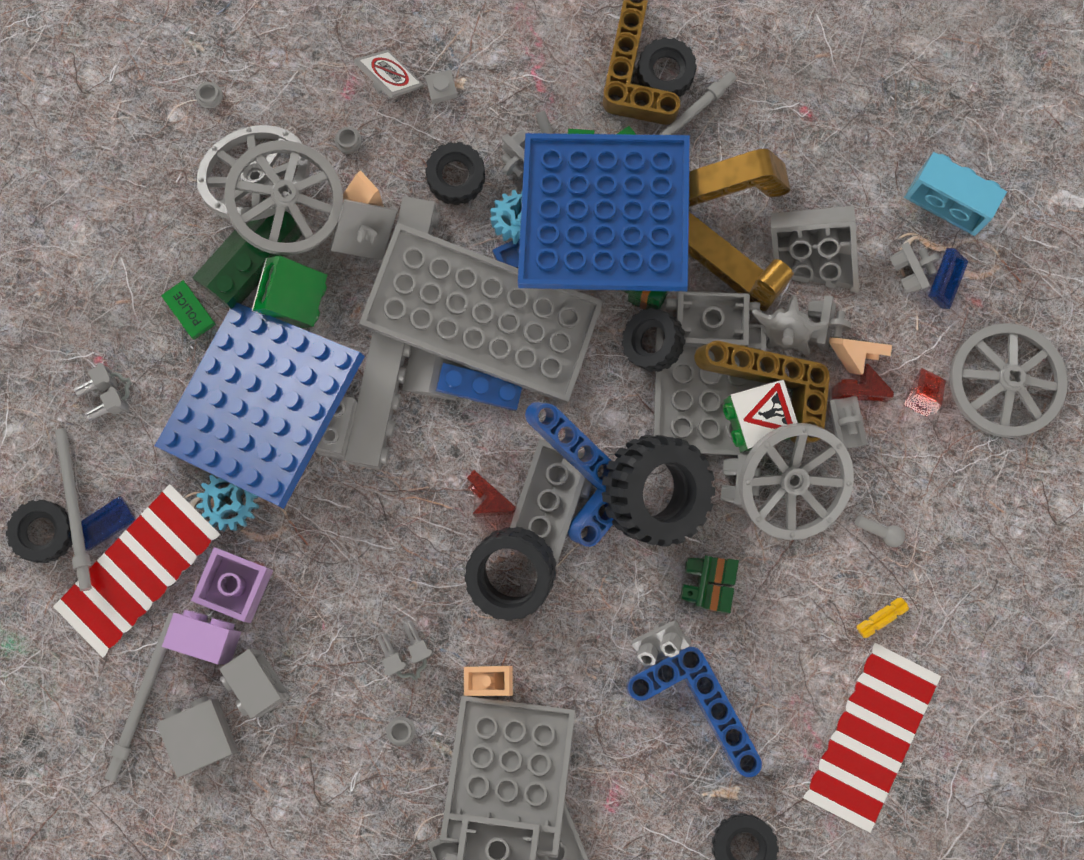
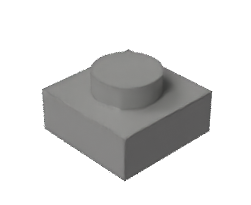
(441, 86)

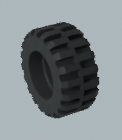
(690, 494)

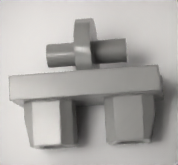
(514, 155)
(907, 257)
(825, 311)
(848, 422)
(733, 467)
(660, 643)

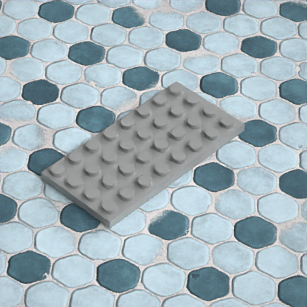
(478, 316)

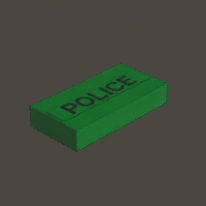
(188, 310)

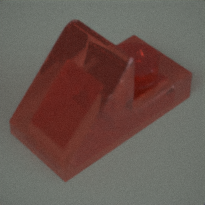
(871, 387)
(926, 393)
(494, 503)

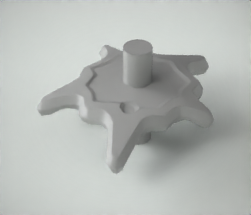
(788, 327)

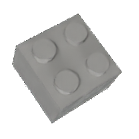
(253, 683)

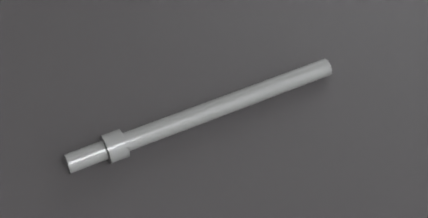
(713, 93)
(81, 560)
(121, 749)

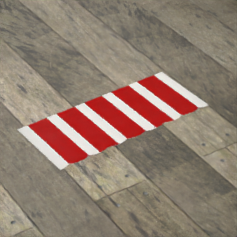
(137, 570)
(872, 737)

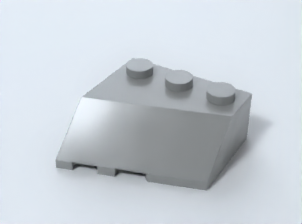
(818, 245)

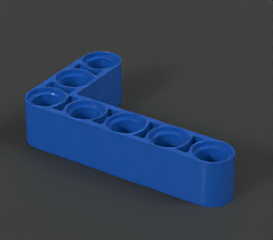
(587, 466)
(705, 701)

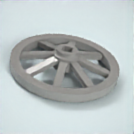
(252, 173)
(283, 204)
(1003, 382)
(799, 484)

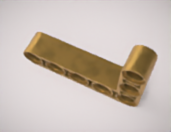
(625, 62)
(752, 169)
(735, 267)
(774, 365)

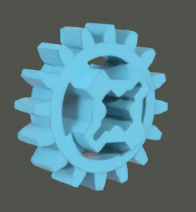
(507, 216)
(221, 509)

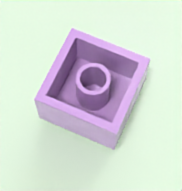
(232, 585)
(205, 640)

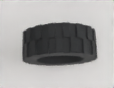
(672, 49)
(450, 153)
(637, 328)
(19, 525)
(744, 824)

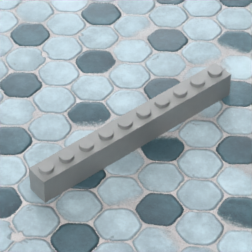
(385, 368)

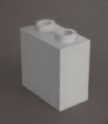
(337, 435)
(196, 736)

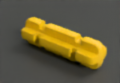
(882, 617)

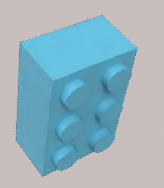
(955, 194)

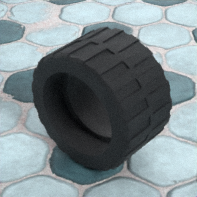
(490, 599)

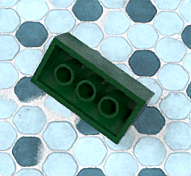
(238, 266)

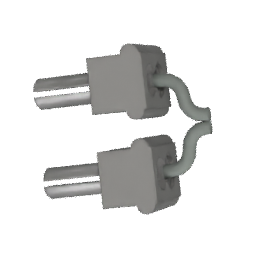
(112, 400)
(393, 661)

